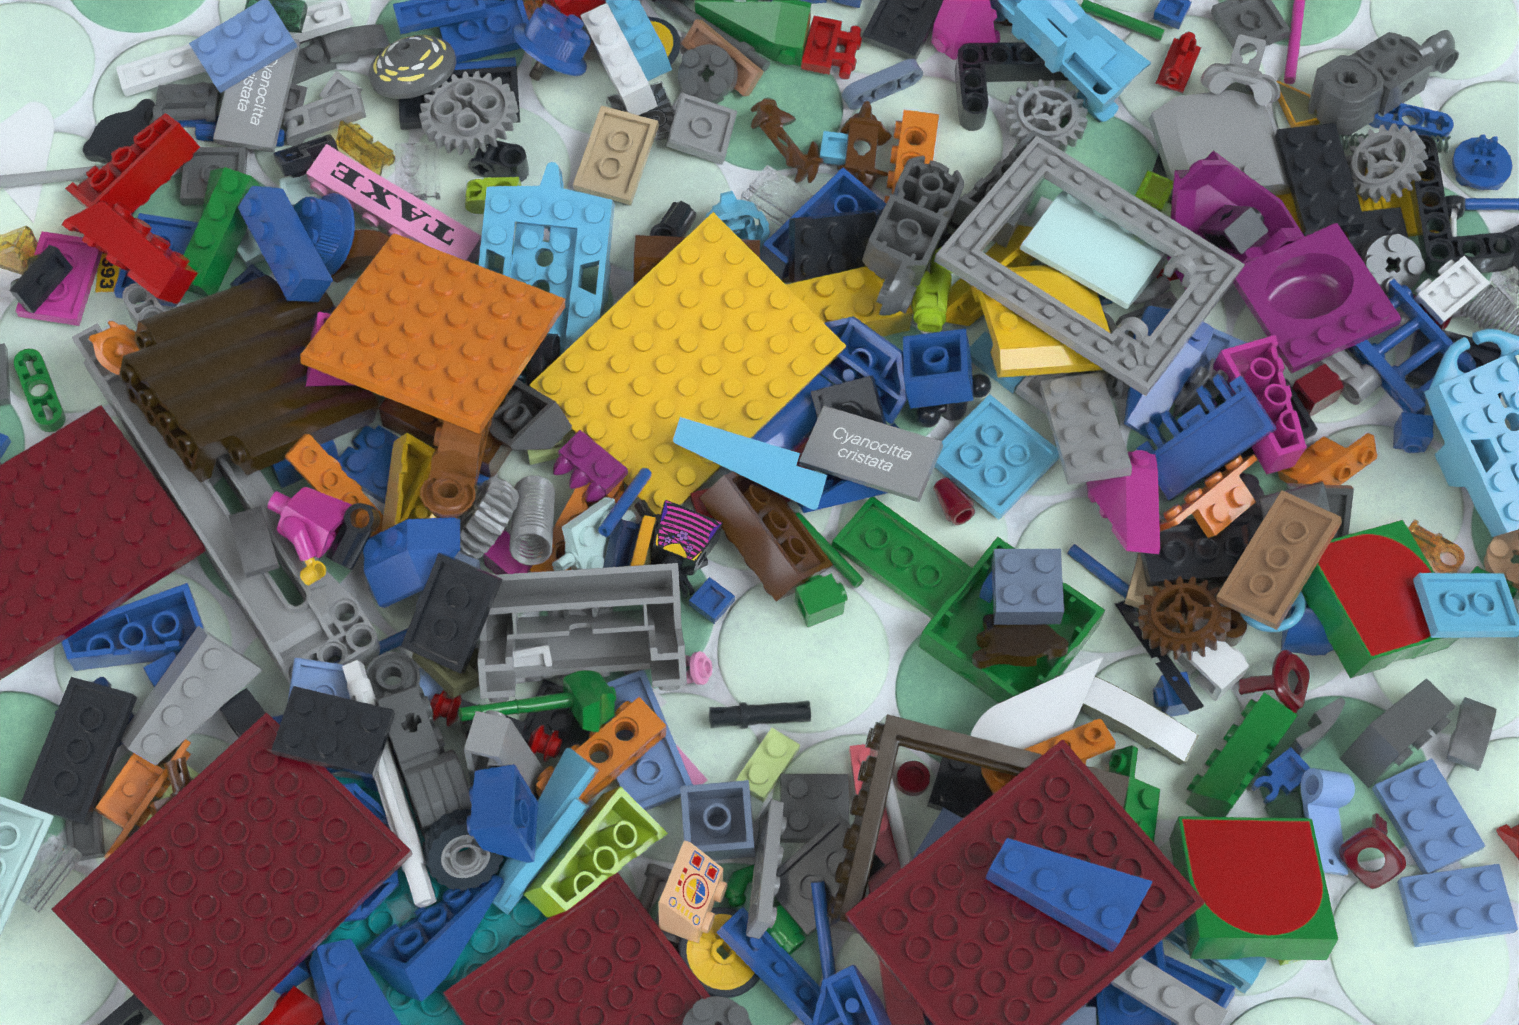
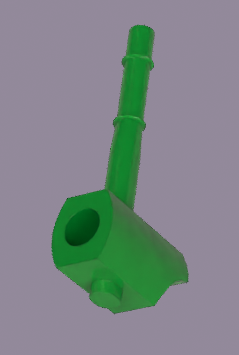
(583, 693)

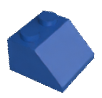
(503, 813)

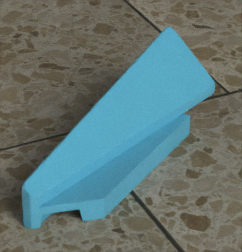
(753, 459)
(557, 815)

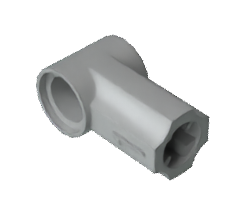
(1357, 379)

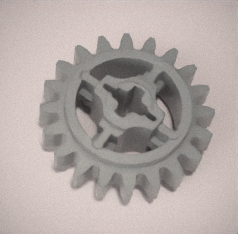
(1049, 108)
(1385, 169)

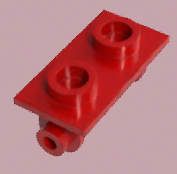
(1179, 62)

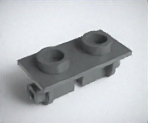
(1188, 397)

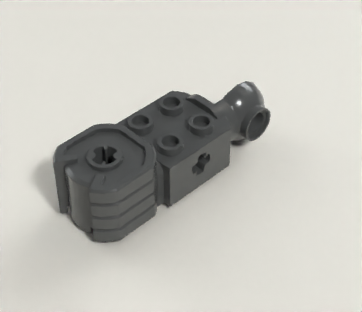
(1377, 78)
(911, 230)
(428, 772)

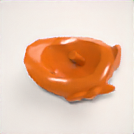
(113, 345)

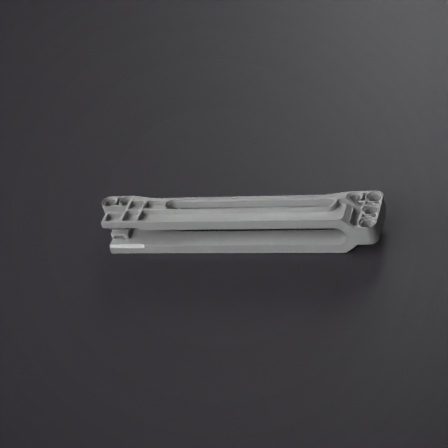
(284, 630)

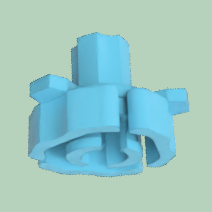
(739, 218)

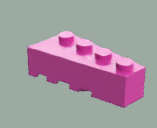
(1263, 373)

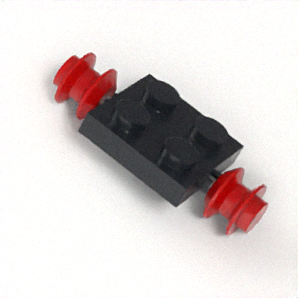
(537, 740)

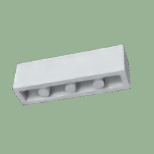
(619, 60)

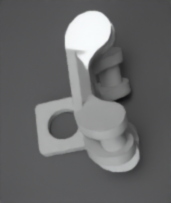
(1220, 75)

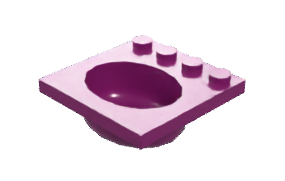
(1315, 297)

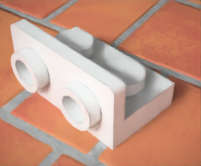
(1451, 290)

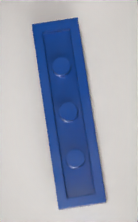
(773, 966)

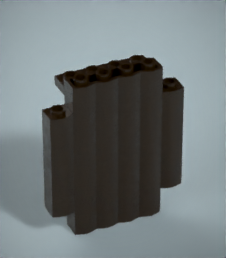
(233, 379)

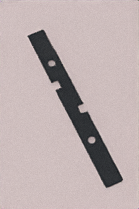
(1165, 665)

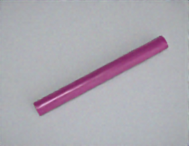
(1294, 41)

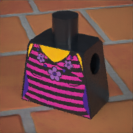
(684, 537)

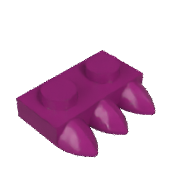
(590, 465)

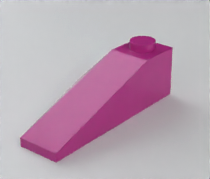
(963, 23)
(1132, 504)

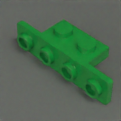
(1141, 798)

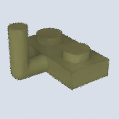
(448, 679)

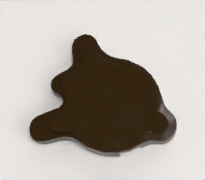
(1016, 644)

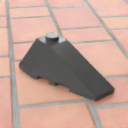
(528, 420)

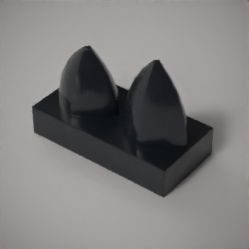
(41, 278)

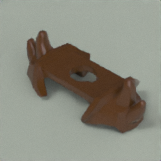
(771, 121)
(864, 127)

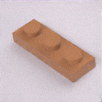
(748, 72)

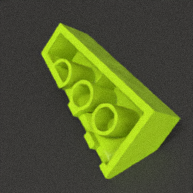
(597, 848)

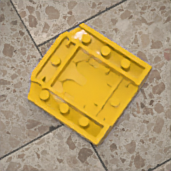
(1024, 348)

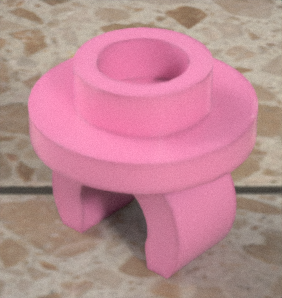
(700, 668)

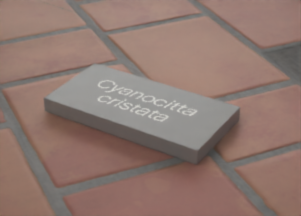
(256, 106)
(871, 453)

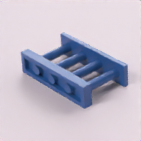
(1394, 376)

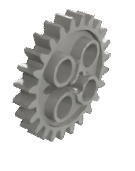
(469, 113)

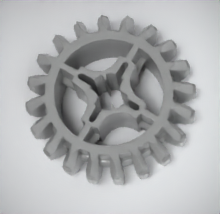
(487, 516)

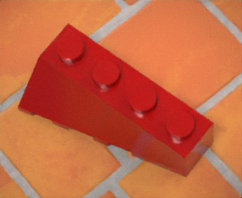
(138, 169)
(134, 249)

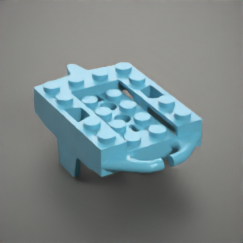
(578, 239)
(1471, 419)

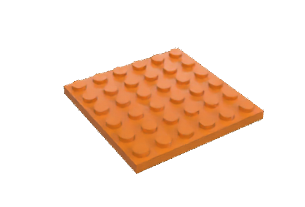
(434, 332)

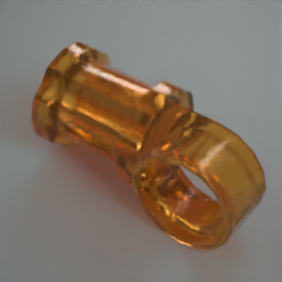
(1435, 544)

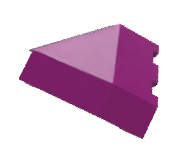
(1217, 183)

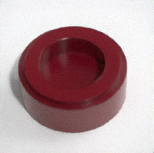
(913, 778)

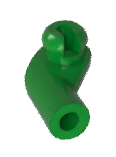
(737, 885)

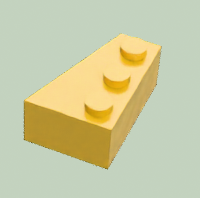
(407, 473)

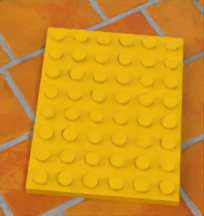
(692, 340)

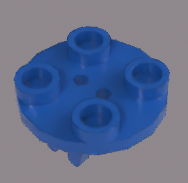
(1479, 174)

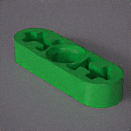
(36, 402)

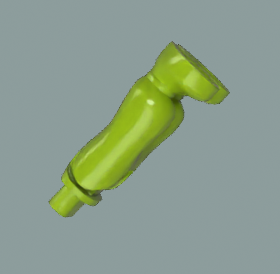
(932, 298)

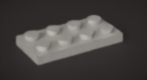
(1085, 428)

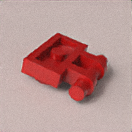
(822, 43)

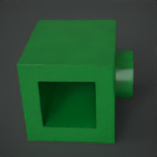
(820, 599)

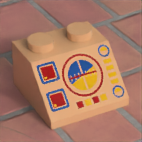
(691, 894)

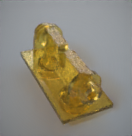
(359, 145)

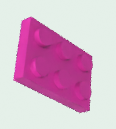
(70, 297)

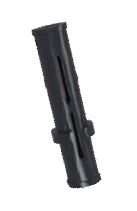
(759, 714)

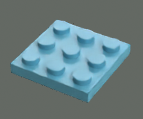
(995, 456)

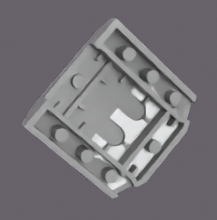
(1223, 122)

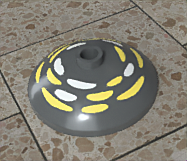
(412, 66)

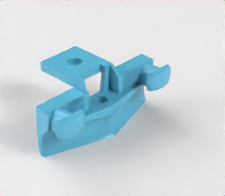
(1077, 47)

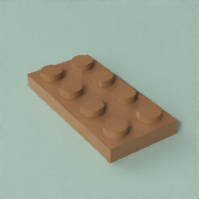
(1279, 559)

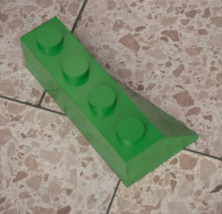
(218, 230)
(1241, 758)

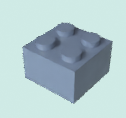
(1027, 586)
(719, 819)

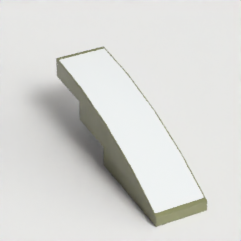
(1138, 720)

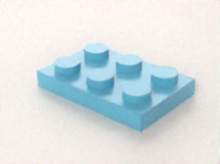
(1467, 605)

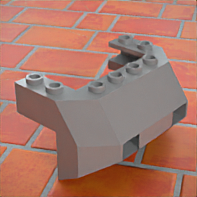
(587, 642)

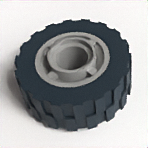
(452, 867)

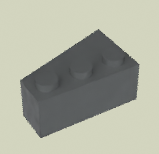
(1397, 731)

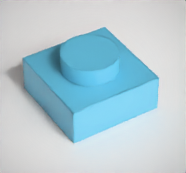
(834, 147)

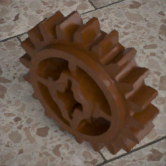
(1165, 627)

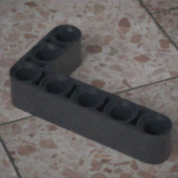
(993, 63)
(1437, 218)

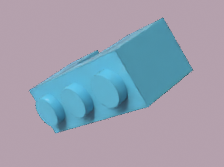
(641, 37)

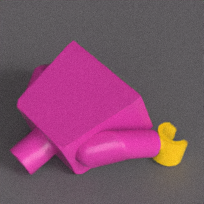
(311, 524)

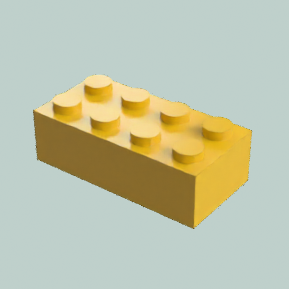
(851, 295)

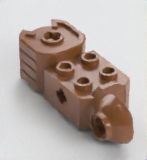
(454, 470)

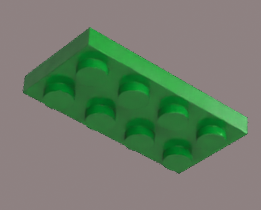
(901, 557)

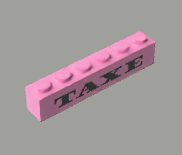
(390, 205)

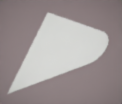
(26, 149)
(1039, 711)

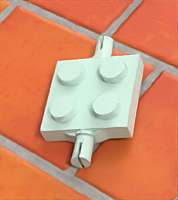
(583, 543)

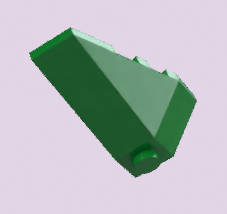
(773, 28)

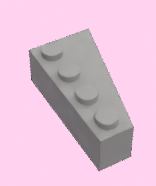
(187, 695)
(497, 743)

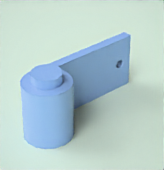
(1322, 797)

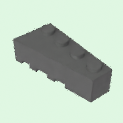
(969, 201)

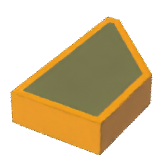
(1295, 106)
(644, 542)

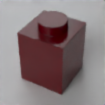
(1318, 389)

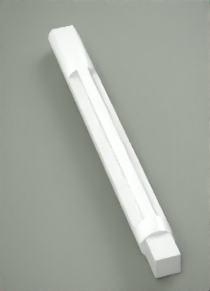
(393, 796)

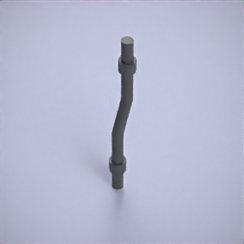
(690, 16)

